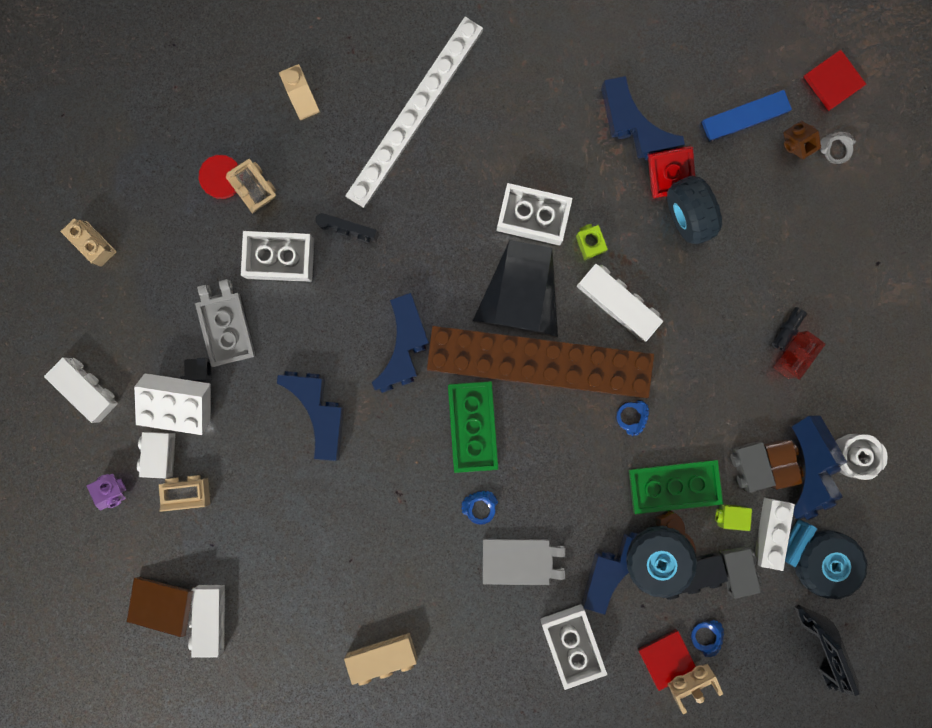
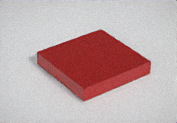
(834, 80)
(669, 167)
(666, 659)

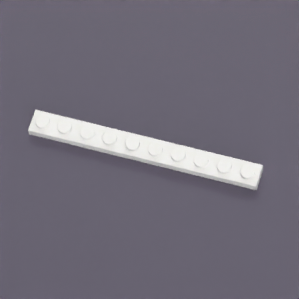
(414, 112)

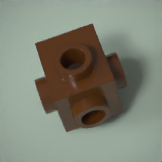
(802, 139)

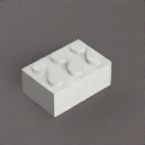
(534, 214)
(277, 256)
(172, 404)
(573, 646)

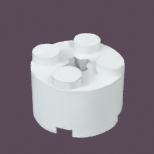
(872, 456)

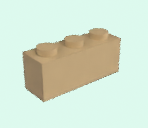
(381, 659)

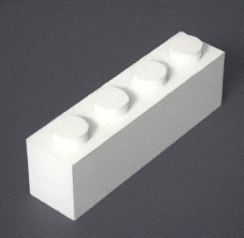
(620, 303)

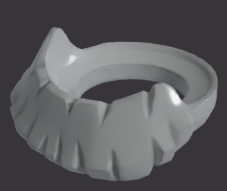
(845, 138)

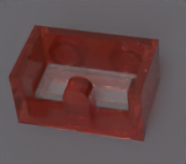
(799, 355)

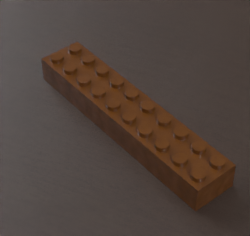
(540, 362)

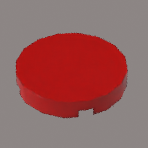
(213, 176)

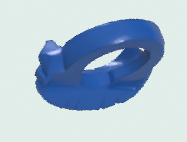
(641, 408)
(487, 497)
(711, 649)

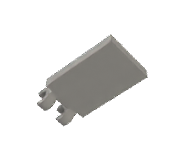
(224, 325)
(520, 561)

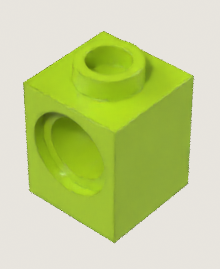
(587, 250)
(734, 517)

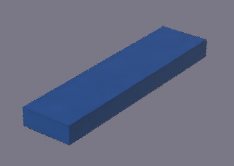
(746, 115)

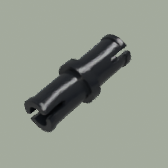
(789, 329)

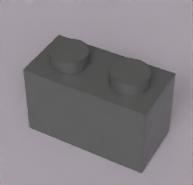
(752, 467)
(741, 571)

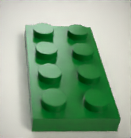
(473, 427)
(675, 486)

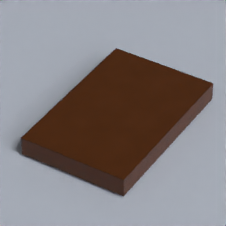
(159, 606)

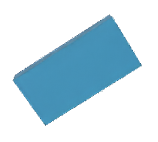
(798, 539)

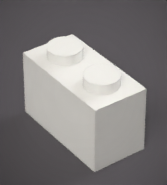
(156, 454)

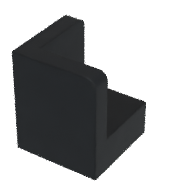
(197, 369)

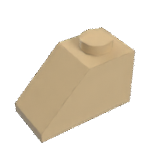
(299, 92)

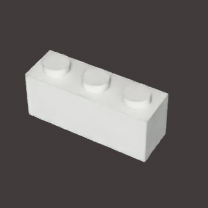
(81, 389)
(773, 533)
(207, 621)

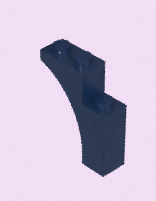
(626, 120)
(409, 337)
(326, 419)
(821, 461)
(605, 576)

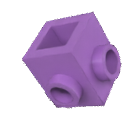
(107, 491)

